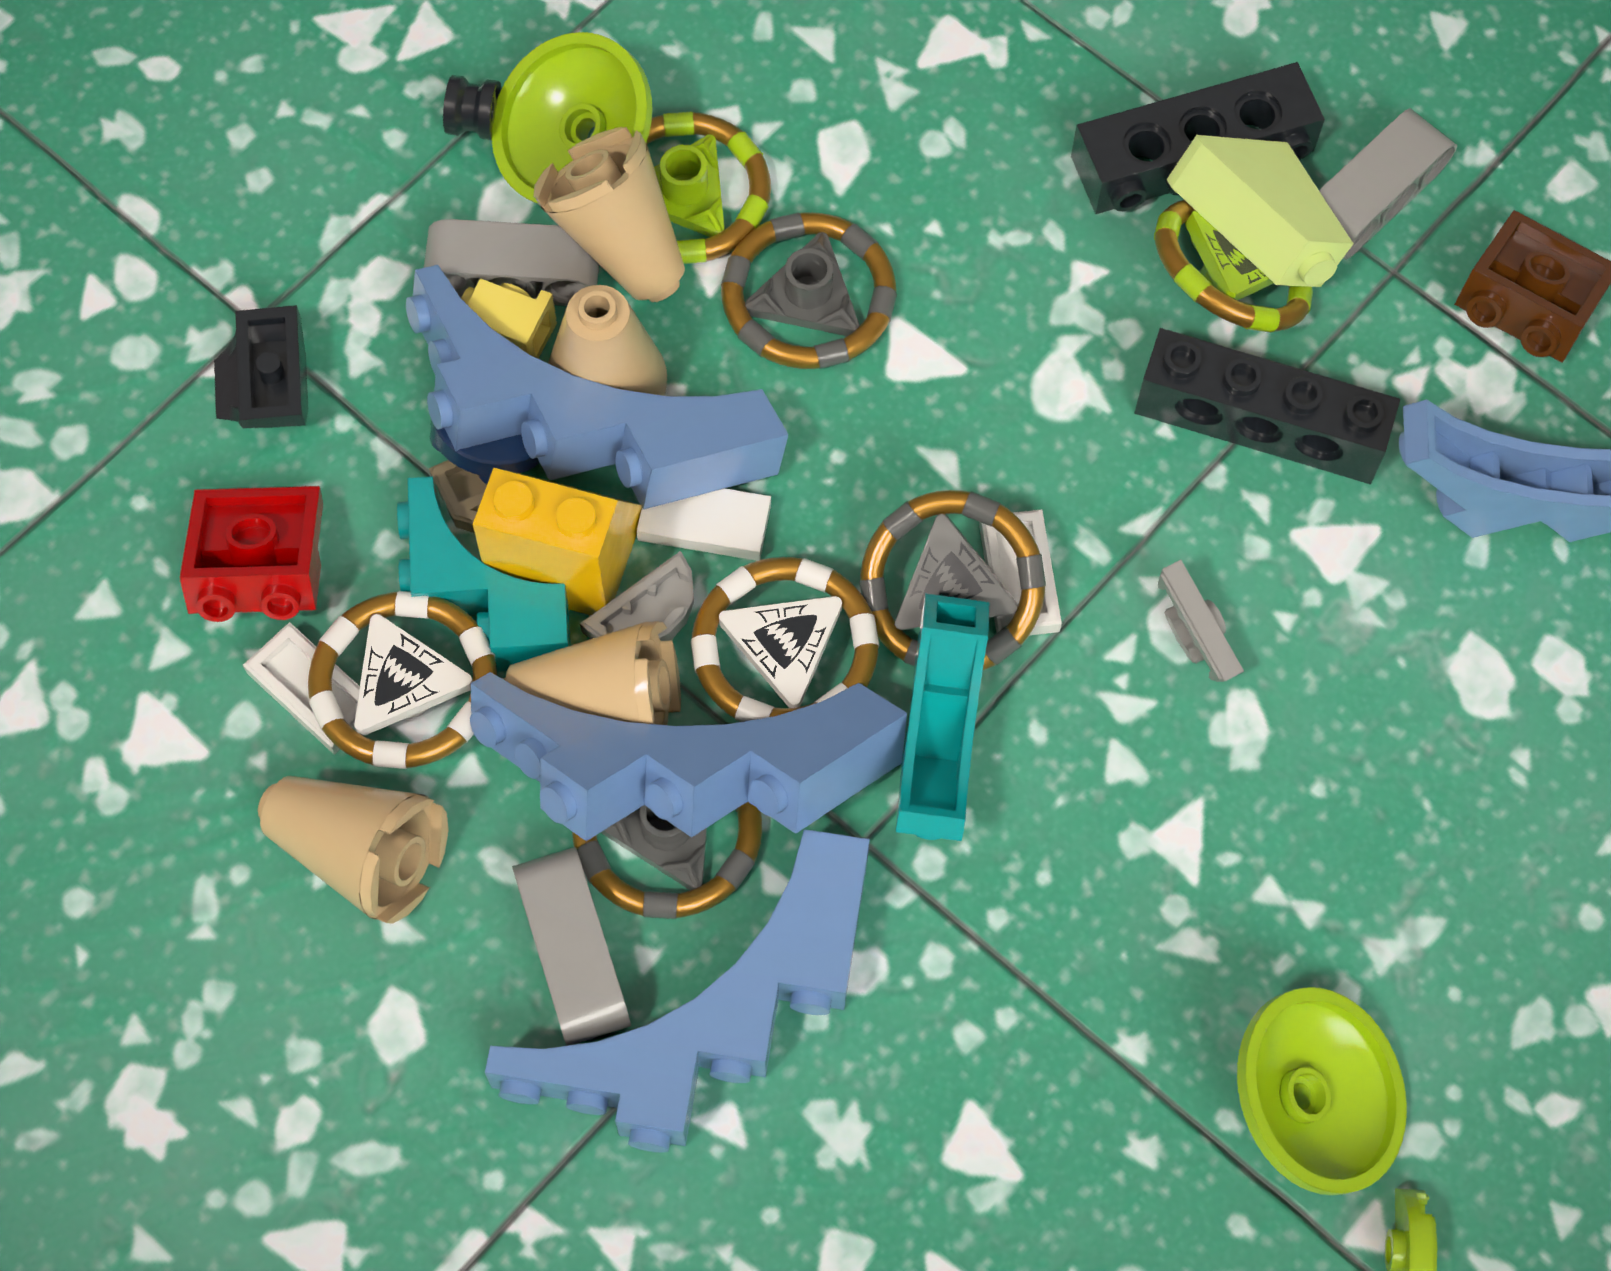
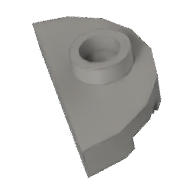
(660, 596)
(1197, 624)

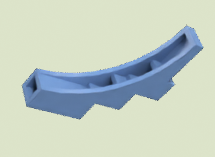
(574, 425)
(1506, 482)
(690, 775)
(728, 1027)

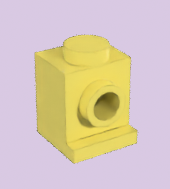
(514, 313)

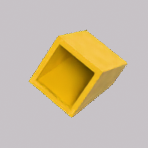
(556, 536)

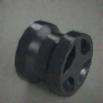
(470, 106)

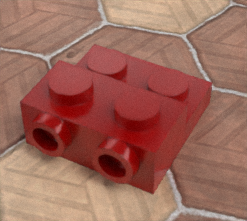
(252, 552)

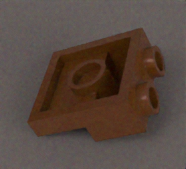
(1535, 287)

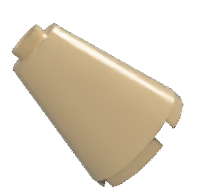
(616, 212)
(608, 343)
(610, 676)
(358, 839)

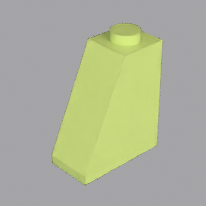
(1263, 207)

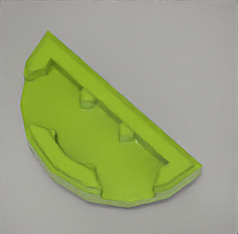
(1414, 1239)

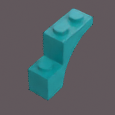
(515, 614)
(942, 717)

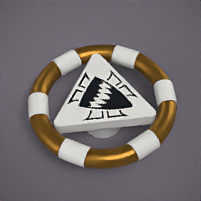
(781, 638)
(397, 679)

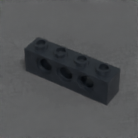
(1162, 131)
(1267, 406)

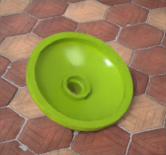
(559, 98)
(1321, 1091)

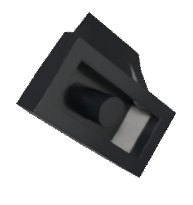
(263, 370)

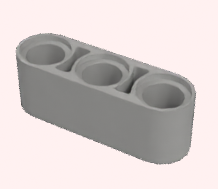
(1386, 176)
(511, 253)
(571, 946)

